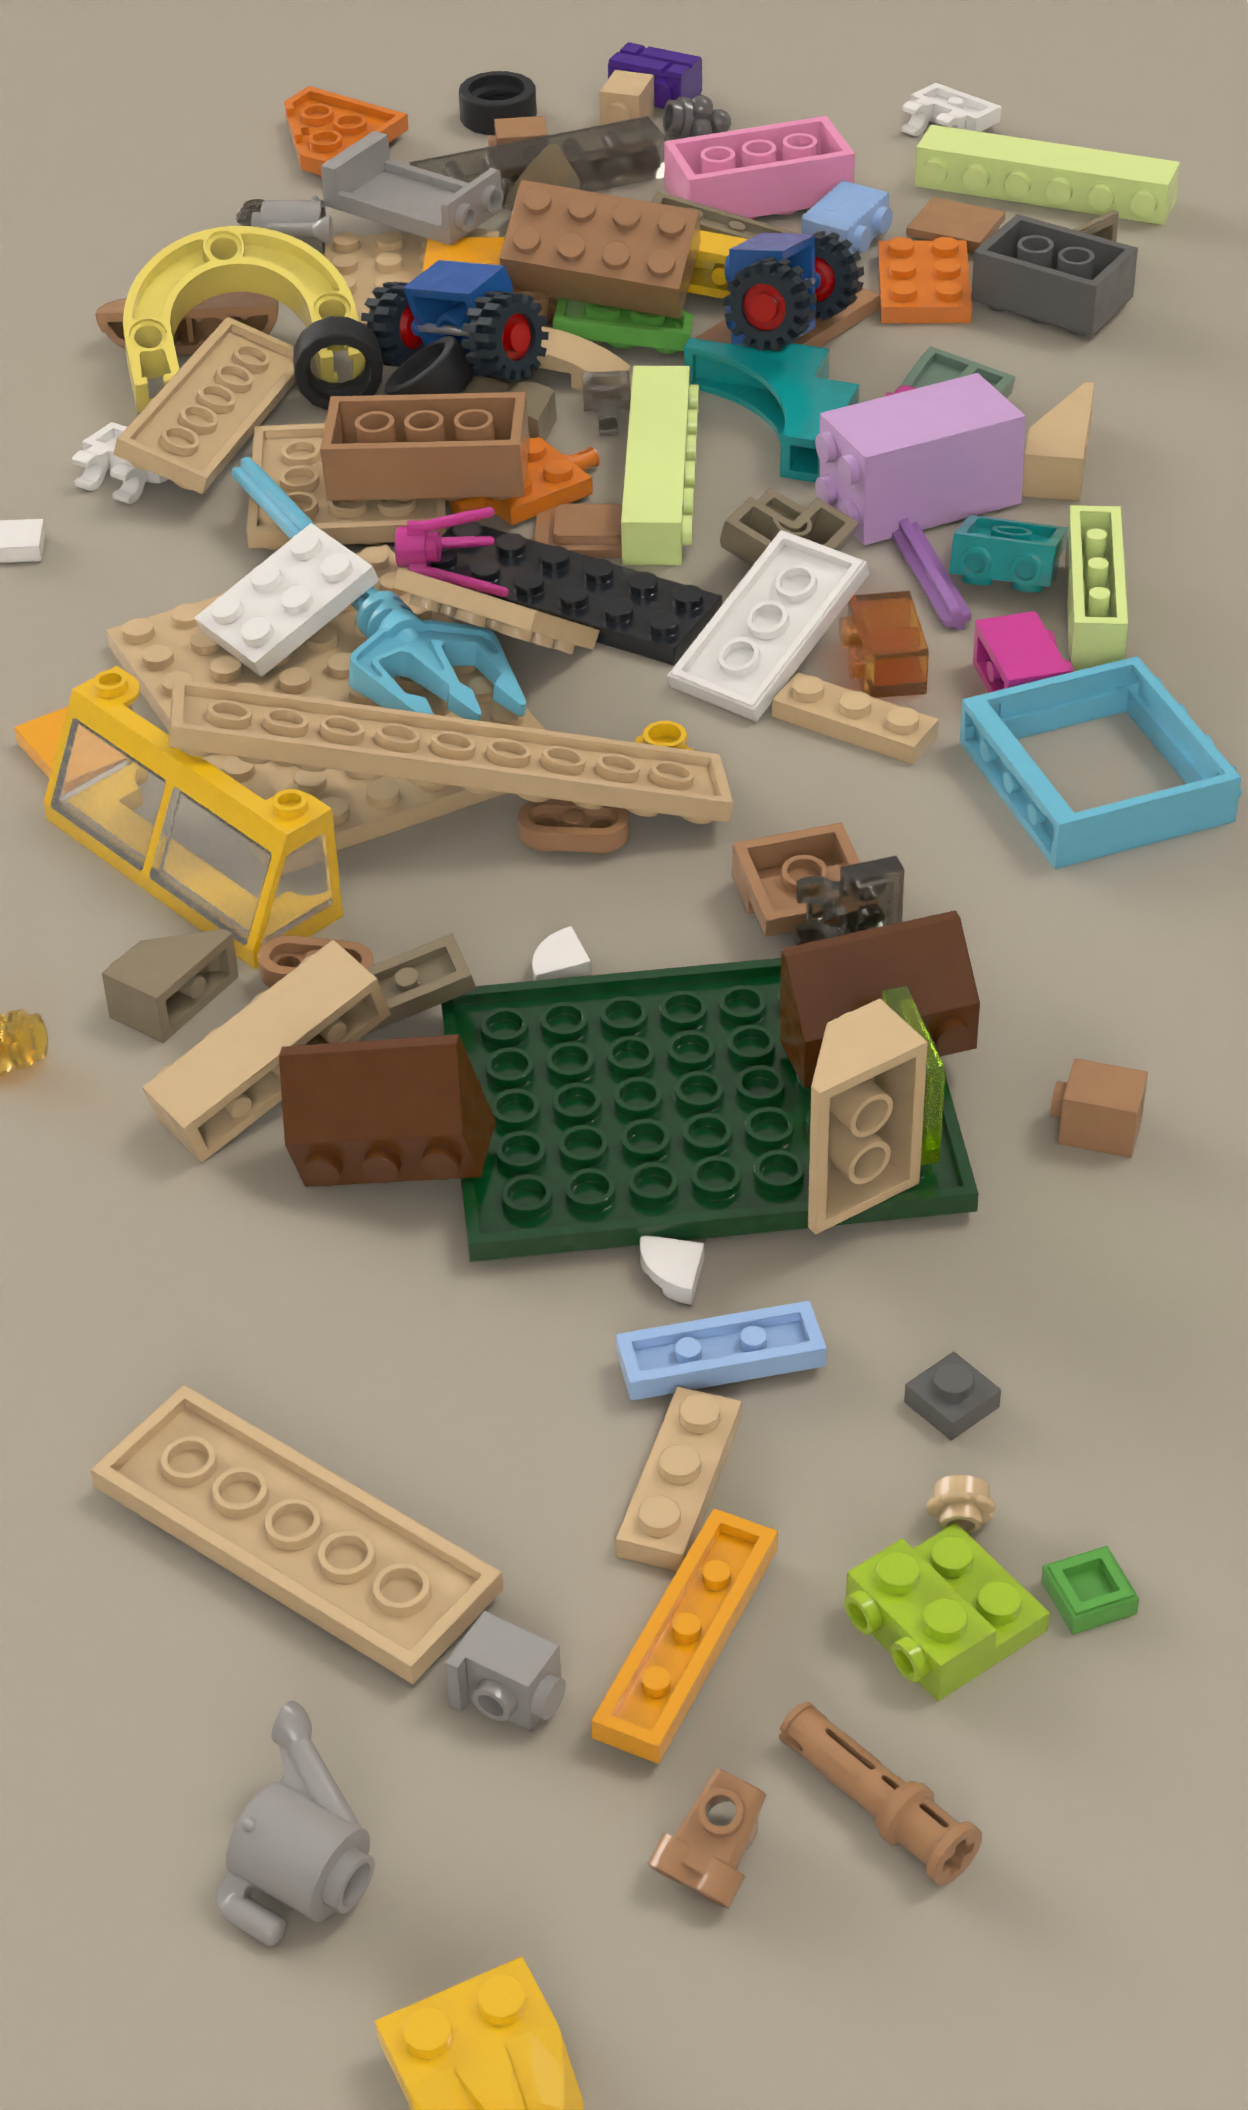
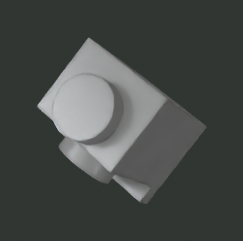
(505, 1673)

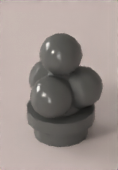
(694, 117)

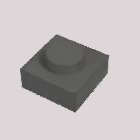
(952, 1395)

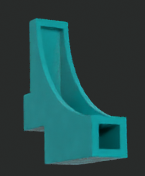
(780, 387)

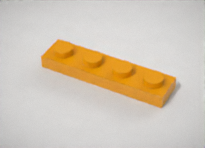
(684, 1636)

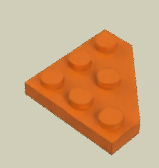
(330, 123)

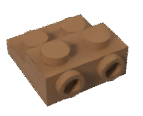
(770, 866)

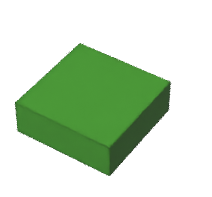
(1089, 1589)

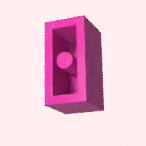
(1015, 651)

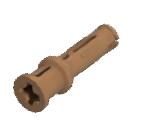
(902, 1809)

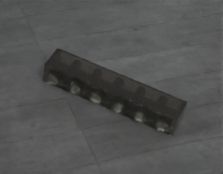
(599, 155)

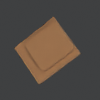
(957, 221)
(582, 528)

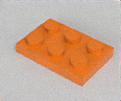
(924, 281)

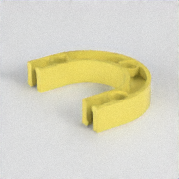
(222, 263)

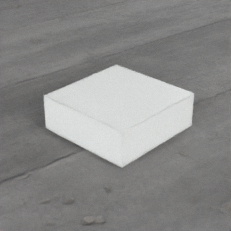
(21, 540)

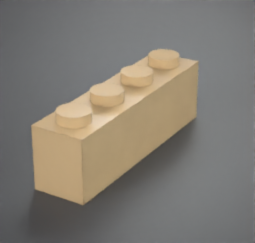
(236, 1067)

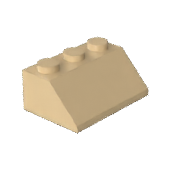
(865, 1114)

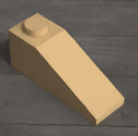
(1058, 448)

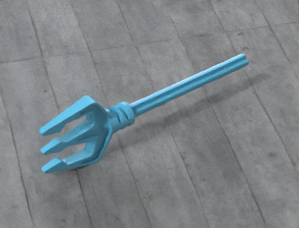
(397, 637)

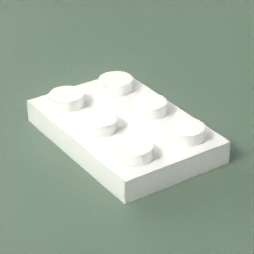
(286, 599)

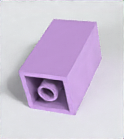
(922, 456)

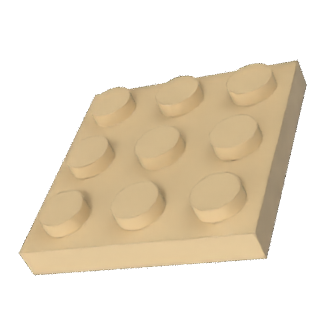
(494, 613)

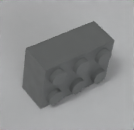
(1054, 274)

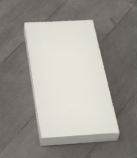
(768, 625)

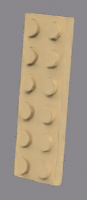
(210, 406)
(299, 1532)

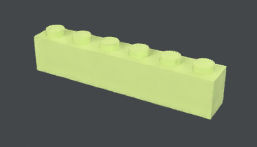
(1047, 174)
(660, 466)

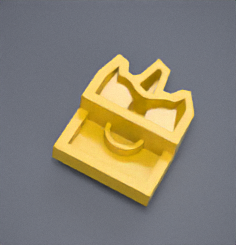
(481, 2047)

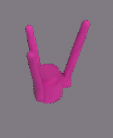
(419, 547)

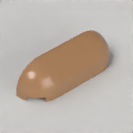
(202, 320)

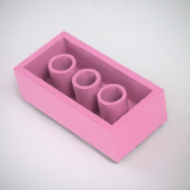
(760, 167)

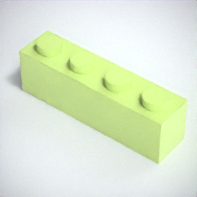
(1095, 586)

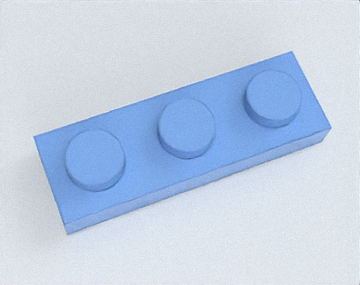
(720, 1350)

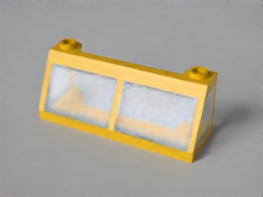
(188, 826)

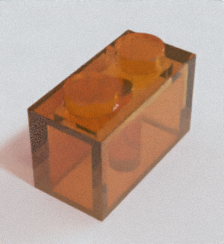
(885, 644)

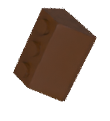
(853, 969)
(384, 1111)

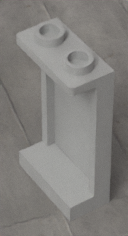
(407, 197)

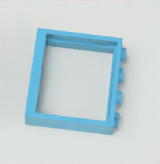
(999, 718)

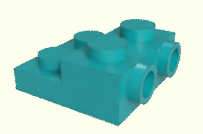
(1007, 552)

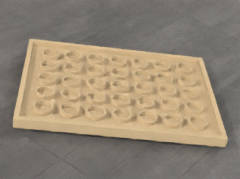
(362, 809)

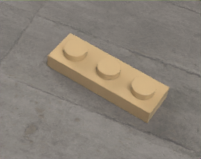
(855, 717)
(679, 1479)

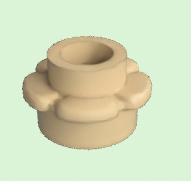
(962, 1501)

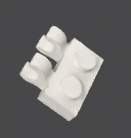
(950, 109)
(98, 458)

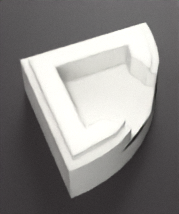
(560, 957)
(672, 1265)

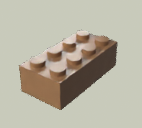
(601, 248)
(425, 446)

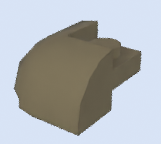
(759, 521)

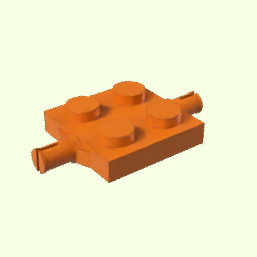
(550, 482)

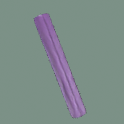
(931, 575)

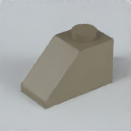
(169, 980)

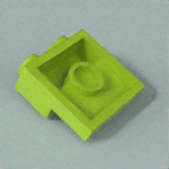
(942, 1609)

